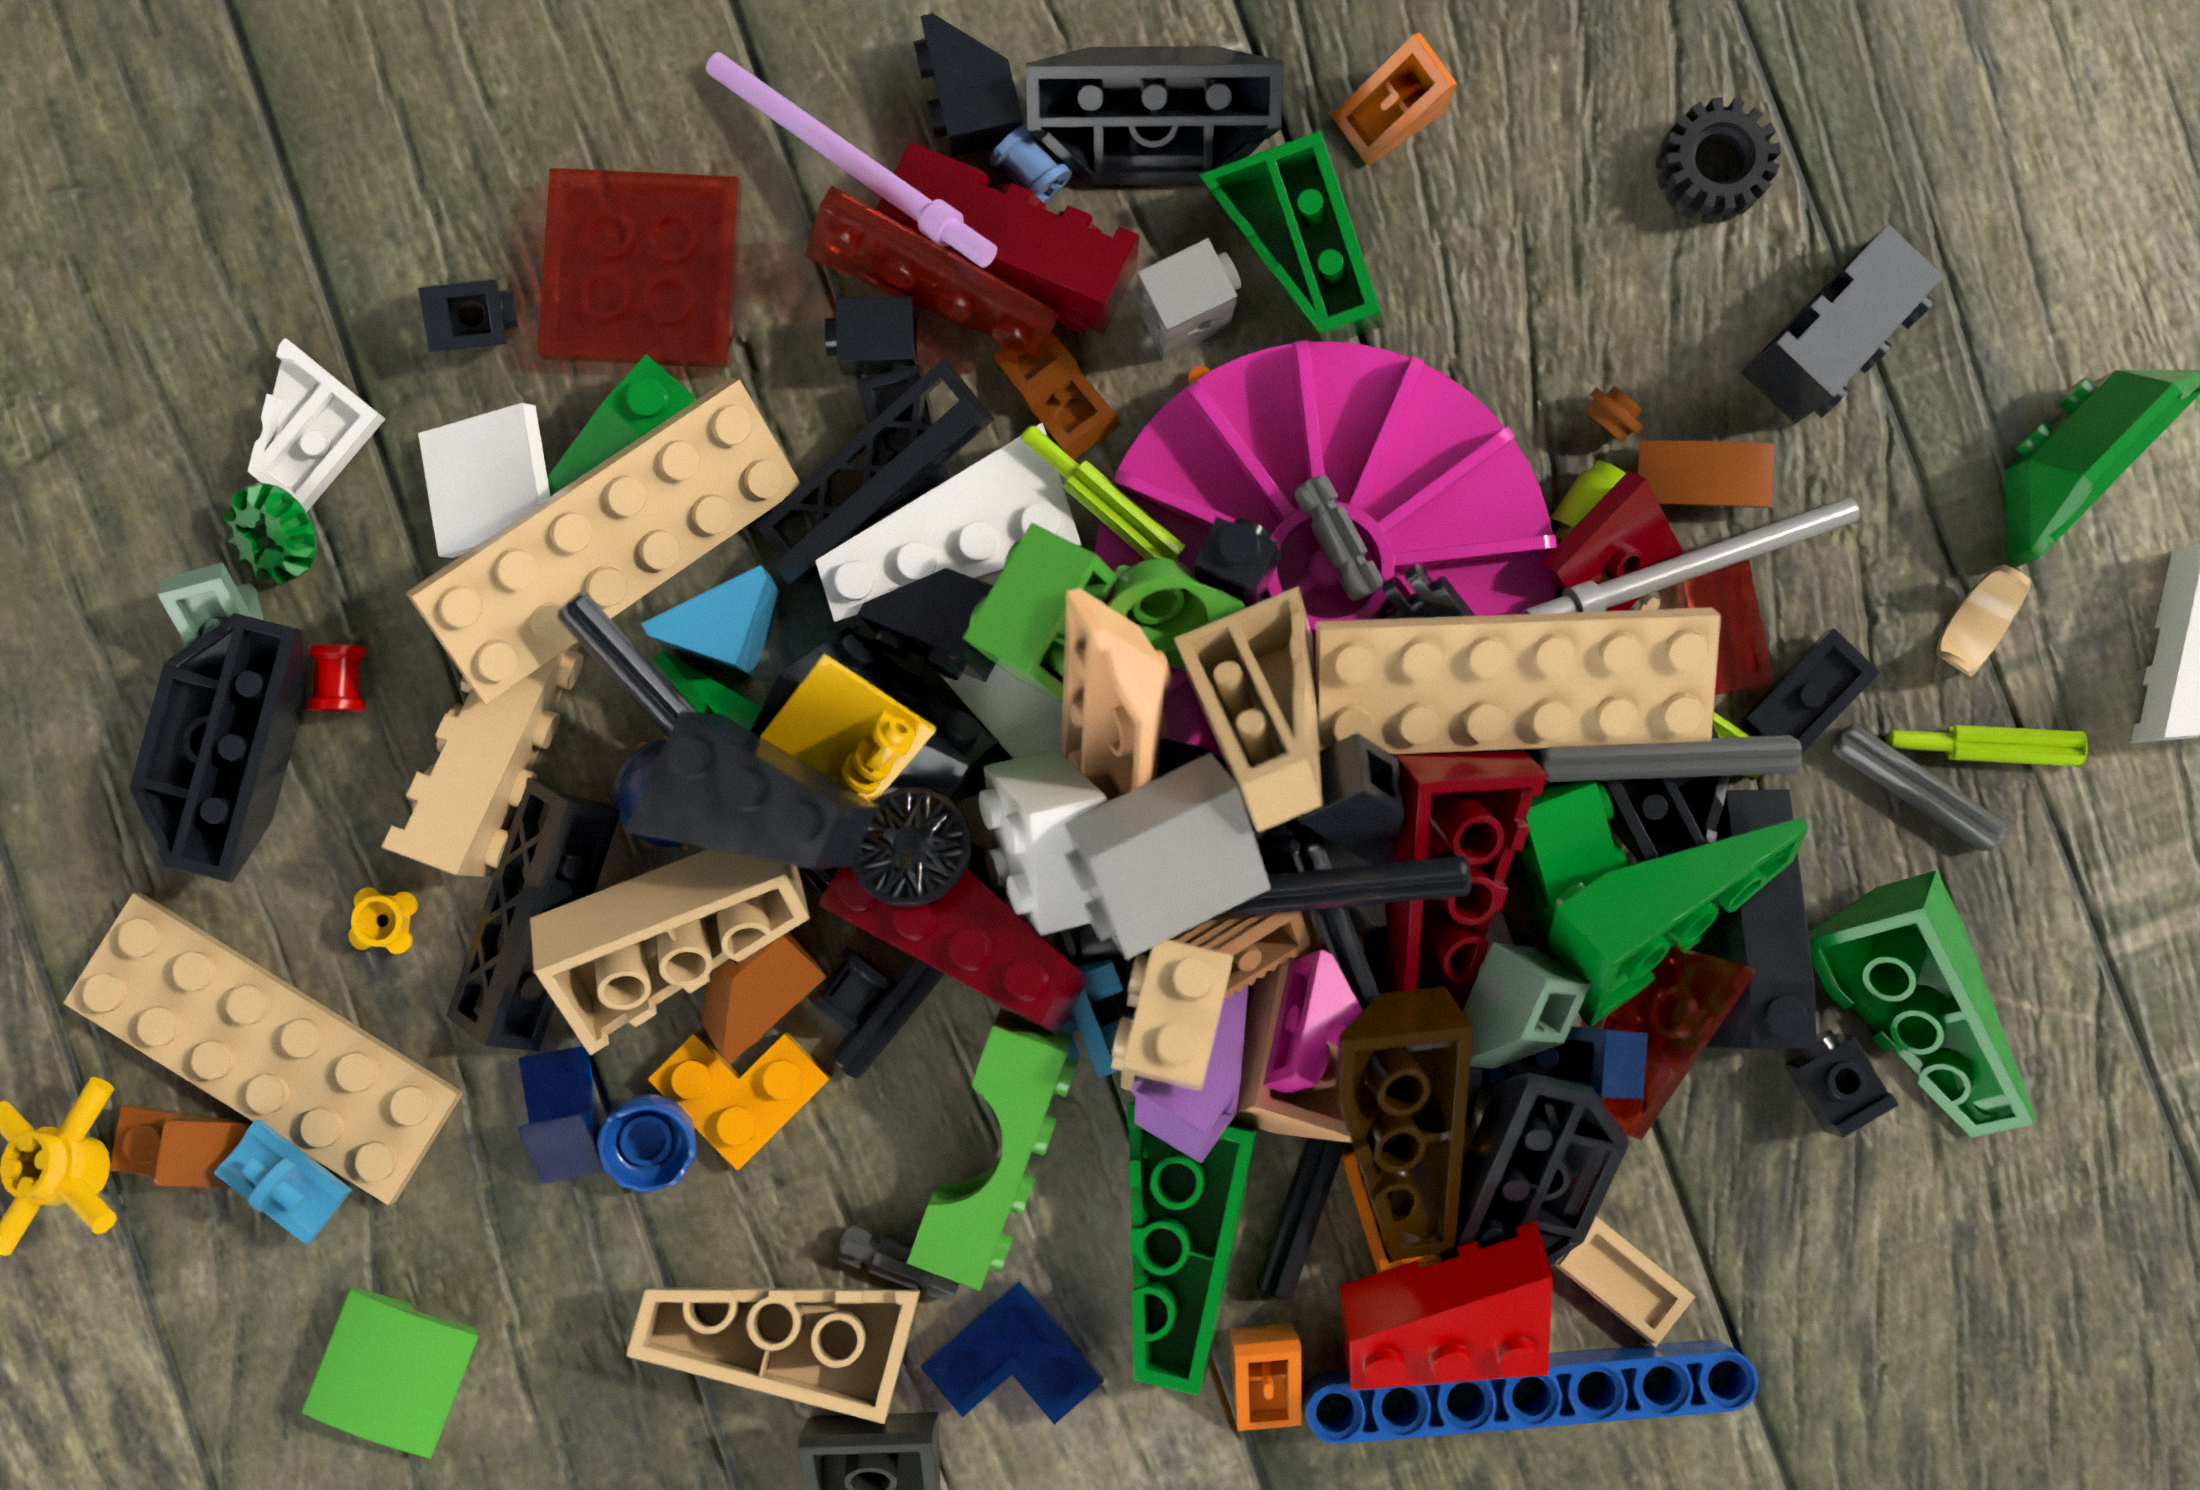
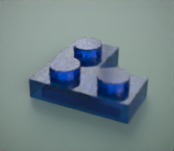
(1015, 1339)

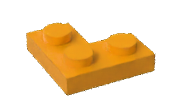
(736, 1110)

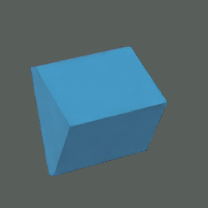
(724, 623)

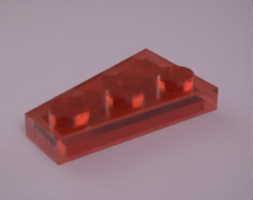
(1680, 1016)

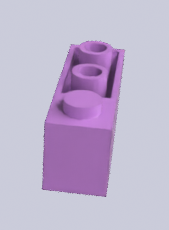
(1195, 1118)

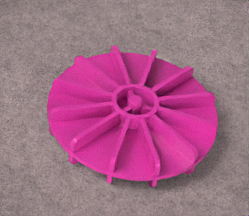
(1406, 452)

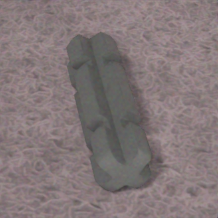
(1338, 537)
(889, 1261)

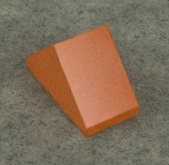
(1396, 100)
(1266, 1376)

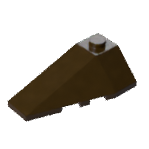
(1405, 1113)

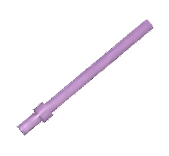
(934, 218)

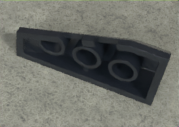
(1768, 937)

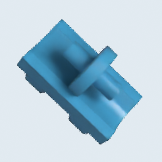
(1097, 1038)
(283, 1182)

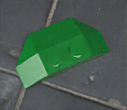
(2086, 451)

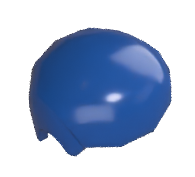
(647, 1143)

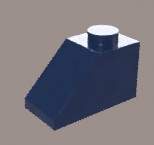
(1594, 1057)

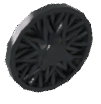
(913, 848)

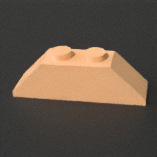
(1111, 697)

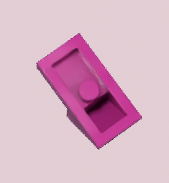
(1312, 1010)

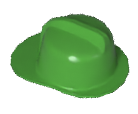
(1168, 602)

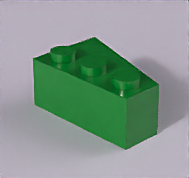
(1301, 233)
(1566, 845)

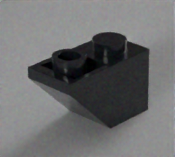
(973, 87)
(931, 622)
(1359, 799)

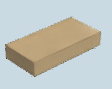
(1626, 1282)

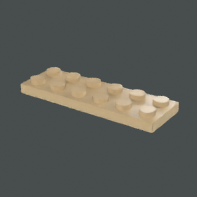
(606, 536)
(1518, 680)
(263, 1047)

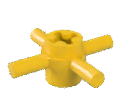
(55, 1166)

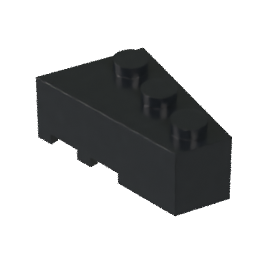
(950, 757)
(748, 798)

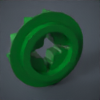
(285, 523)

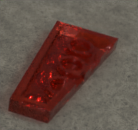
(904, 263)

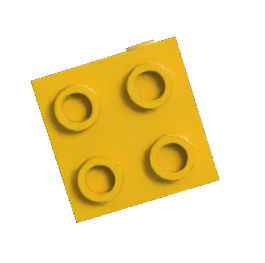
(848, 729)

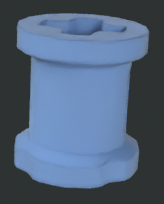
(1029, 164)

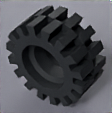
(1737, 130)

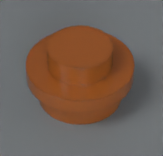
(1614, 413)

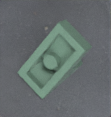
(204, 599)

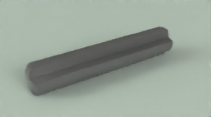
(1919, 787)

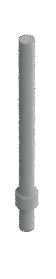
(1598, 597)

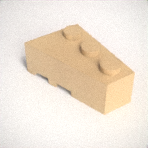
(1260, 703)

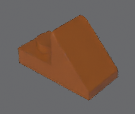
(174, 1145)

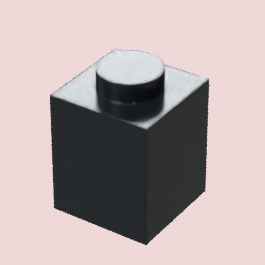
(873, 334)

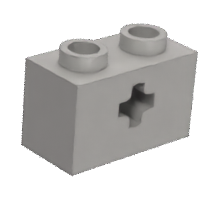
(1187, 297)

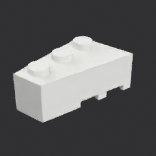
(2173, 679)

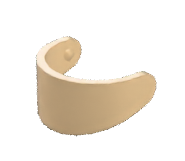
(1983, 619)

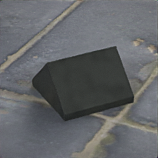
(871, 1455)

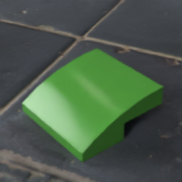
(389, 1372)

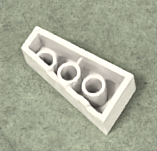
(955, 526)

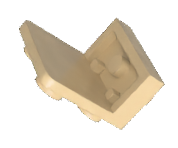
(1176, 1015)

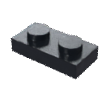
(1812, 691)

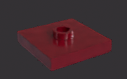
(1614, 539)

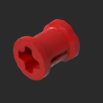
(336, 678)

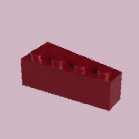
(974, 941)

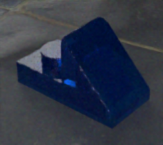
(560, 1114)

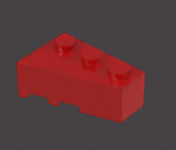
(1452, 1319)

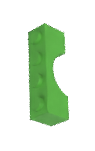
(966, 1218)

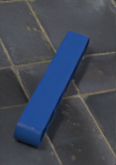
(1558, 1401)

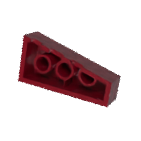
(1041, 253)
(1452, 808)

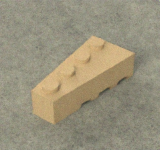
(482, 771)
(659, 933)
(794, 1343)

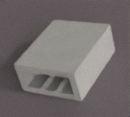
(1166, 856)

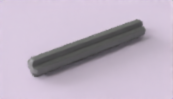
(1673, 760)

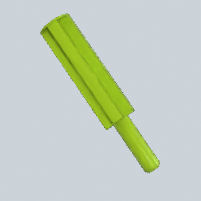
(1106, 501)
(1998, 744)

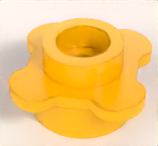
(364, 920)

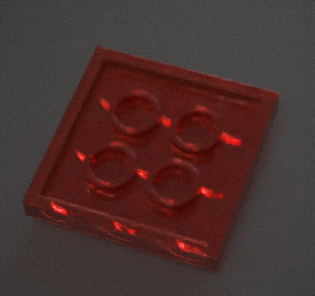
(640, 267)

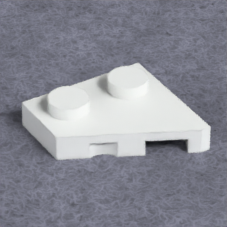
(308, 428)

